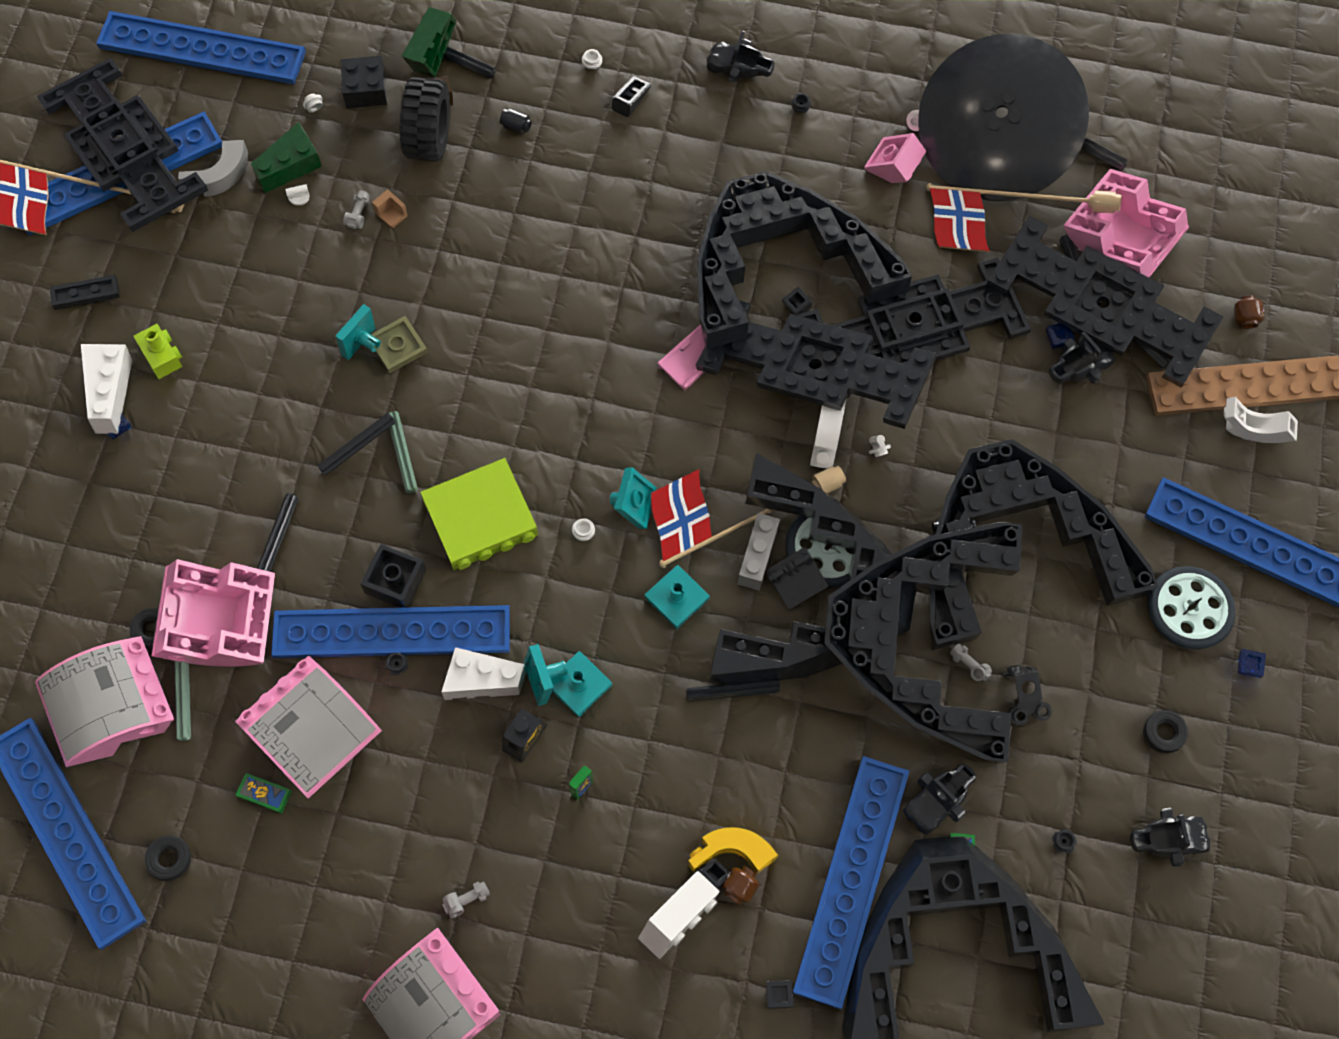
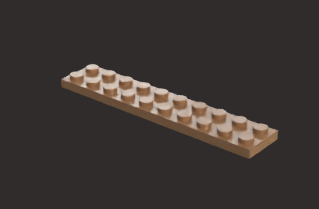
(1250, 383)

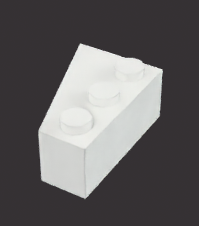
(482, 675)
(679, 914)

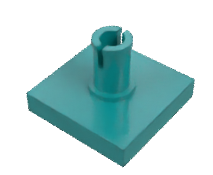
(357, 333)
(634, 498)
(677, 596)
(541, 675)
(581, 685)

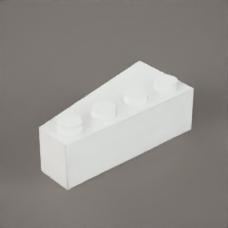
(106, 381)

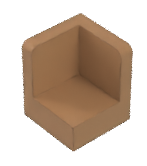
(389, 209)

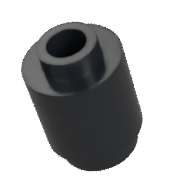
(515, 121)

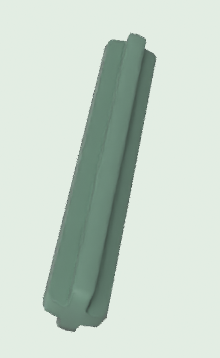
(403, 454)
(182, 701)

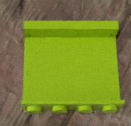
(480, 514)

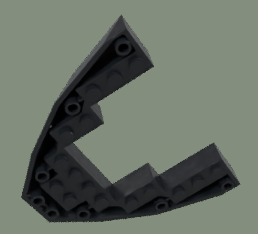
(770, 207)
(1013, 479)
(865, 629)
(752, 658)
(950, 877)

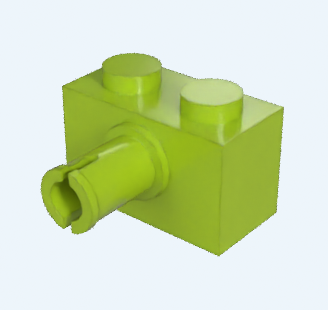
(158, 351)

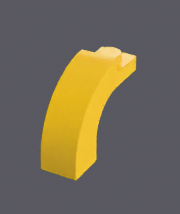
(736, 841)

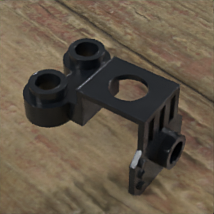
(1027, 703)

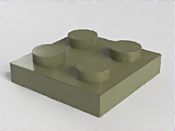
(399, 344)

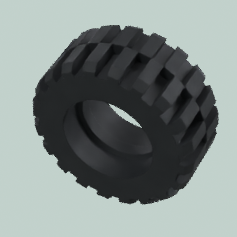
(424, 119)

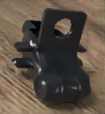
(739, 60)
(1081, 361)
(939, 798)
(1172, 837)

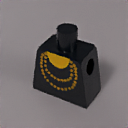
(523, 734)

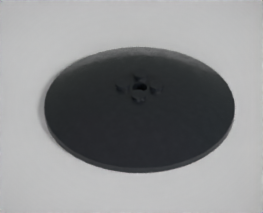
(1009, 153)

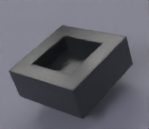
(779, 994)

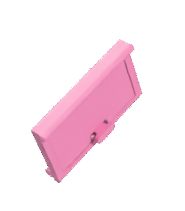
(682, 364)

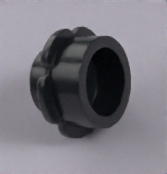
(801, 98)
(392, 659)
(1070, 841)

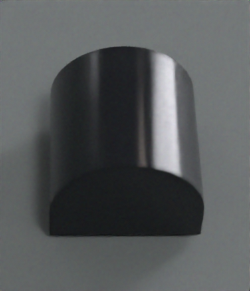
(797, 301)
(715, 873)

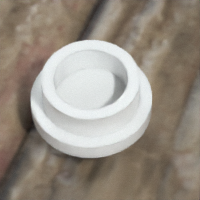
(592, 59)
(313, 102)
(583, 529)

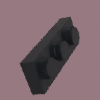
(84, 292)

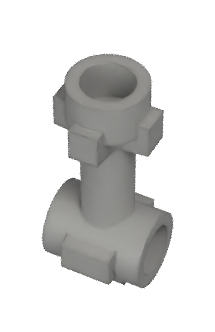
(354, 219)
(978, 671)
(453, 903)

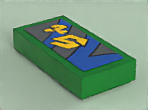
(580, 782)
(263, 793)

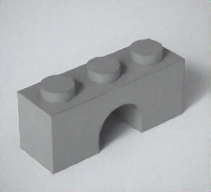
(758, 551)

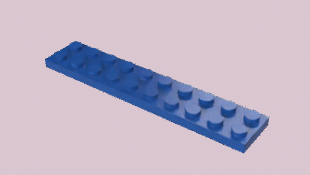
(201, 47)
(67, 198)
(1246, 540)
(390, 631)
(68, 835)
(851, 883)

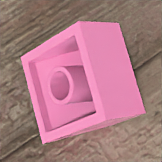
(896, 158)

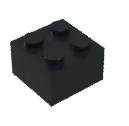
(363, 82)
(393, 576)

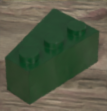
(430, 42)
(286, 160)

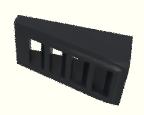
(629, 97)

